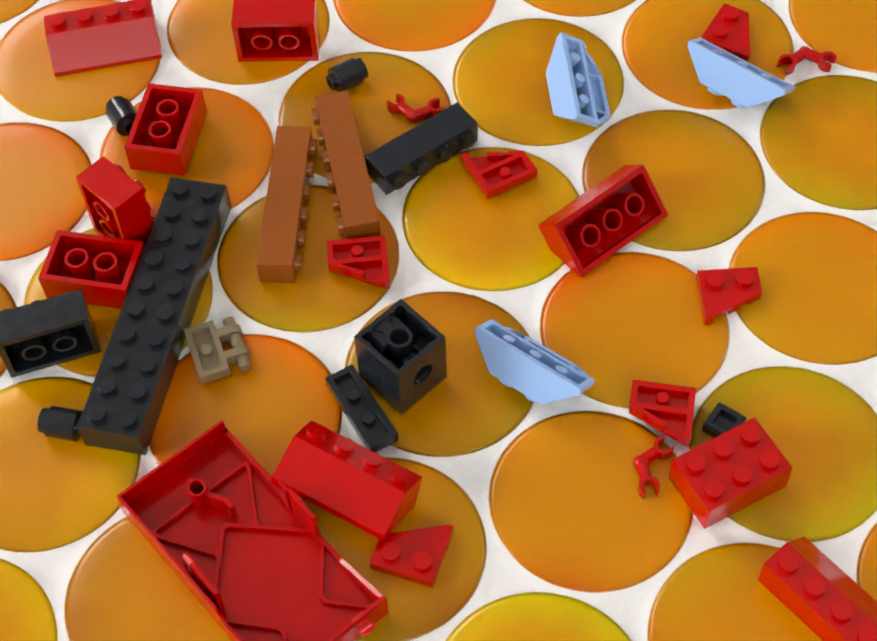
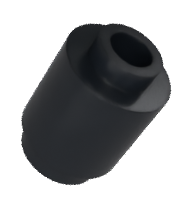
(346, 74)
(121, 114)
(60, 423)

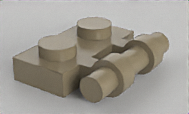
(208, 353)

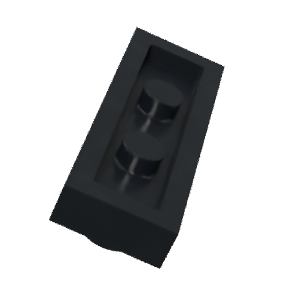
(361, 409)

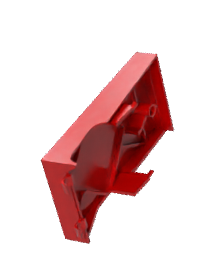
(249, 547)

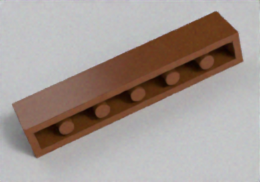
(347, 166)
(286, 205)

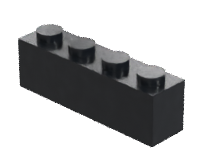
(421, 148)

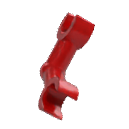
(809, 54)
(411, 114)
(642, 461)

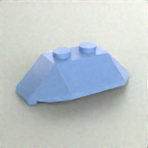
(733, 76)
(576, 84)
(529, 365)

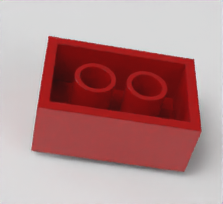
(276, 30)
(166, 129)
(115, 201)
(92, 263)
(729, 472)

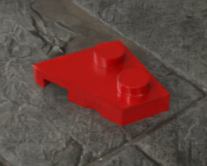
(730, 31)
(499, 171)
(360, 259)
(727, 290)
(664, 408)
(413, 554)

